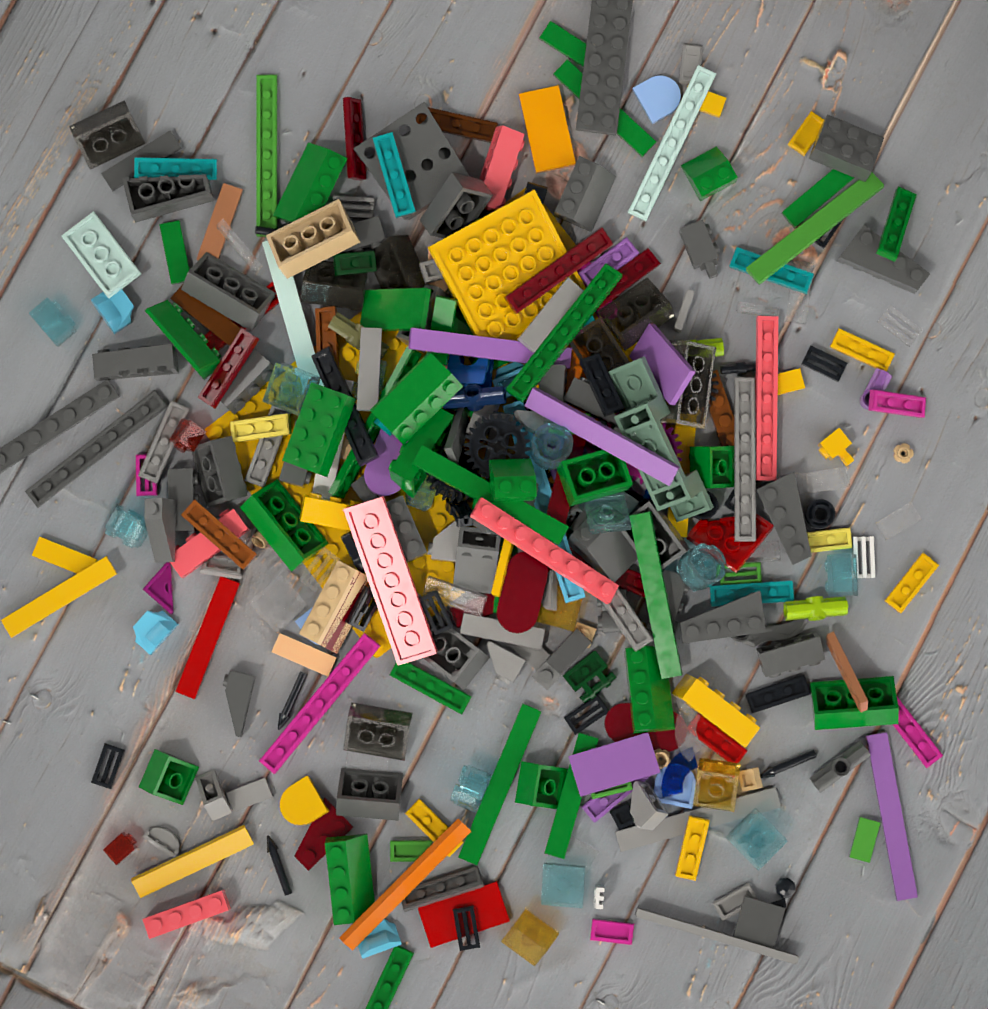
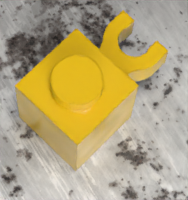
(835, 445)

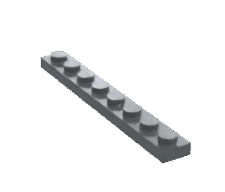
(56, 424)

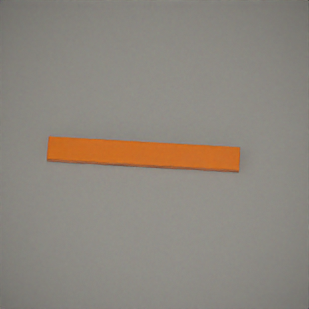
(404, 885)

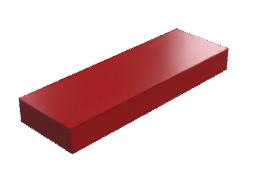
(719, 741)

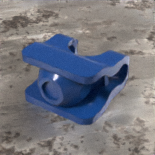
(477, 373)

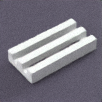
(863, 550)
(598, 897)

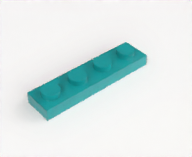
(174, 167)
(394, 175)
(786, 276)
(770, 592)

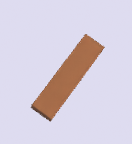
(224, 209)
(847, 672)

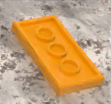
(547, 129)

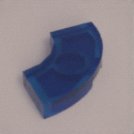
(675, 774)

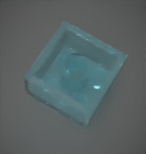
(289, 387)
(756, 839)

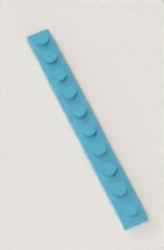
(570, 591)

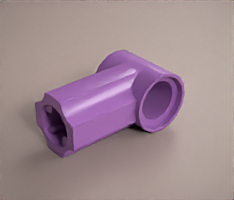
(878, 381)

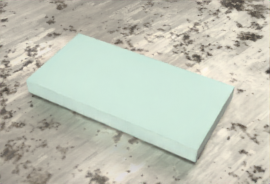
(101, 255)

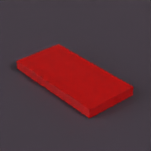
(439, 916)

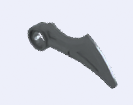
(775, 632)

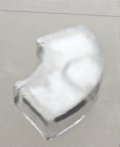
(686, 732)

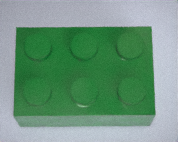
(593, 477)

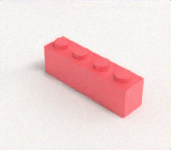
(500, 164)
(200, 549)
(186, 914)

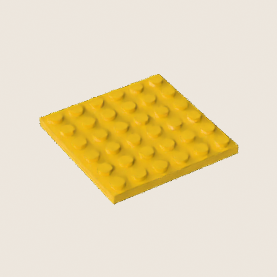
(494, 259)

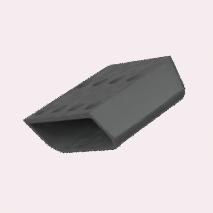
(423, 154)

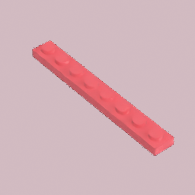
(766, 397)
(544, 550)

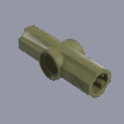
(351, 332)

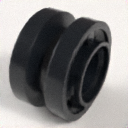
(829, 511)

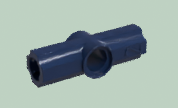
(476, 397)

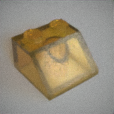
(564, 617)
(716, 784)
(530, 937)

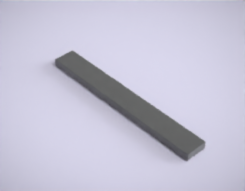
(96, 448)

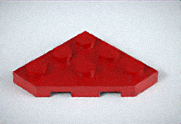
(721, 534)

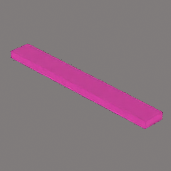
(319, 703)

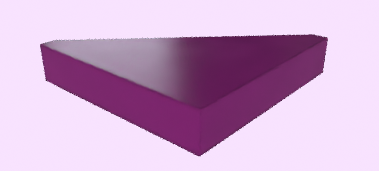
(161, 588)

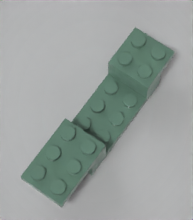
(642, 424)

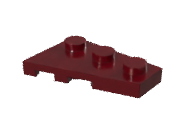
(313, 844)

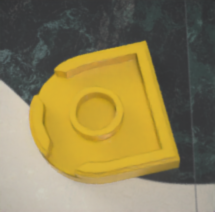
(302, 803)

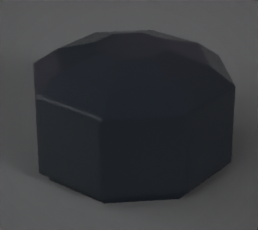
(785, 887)

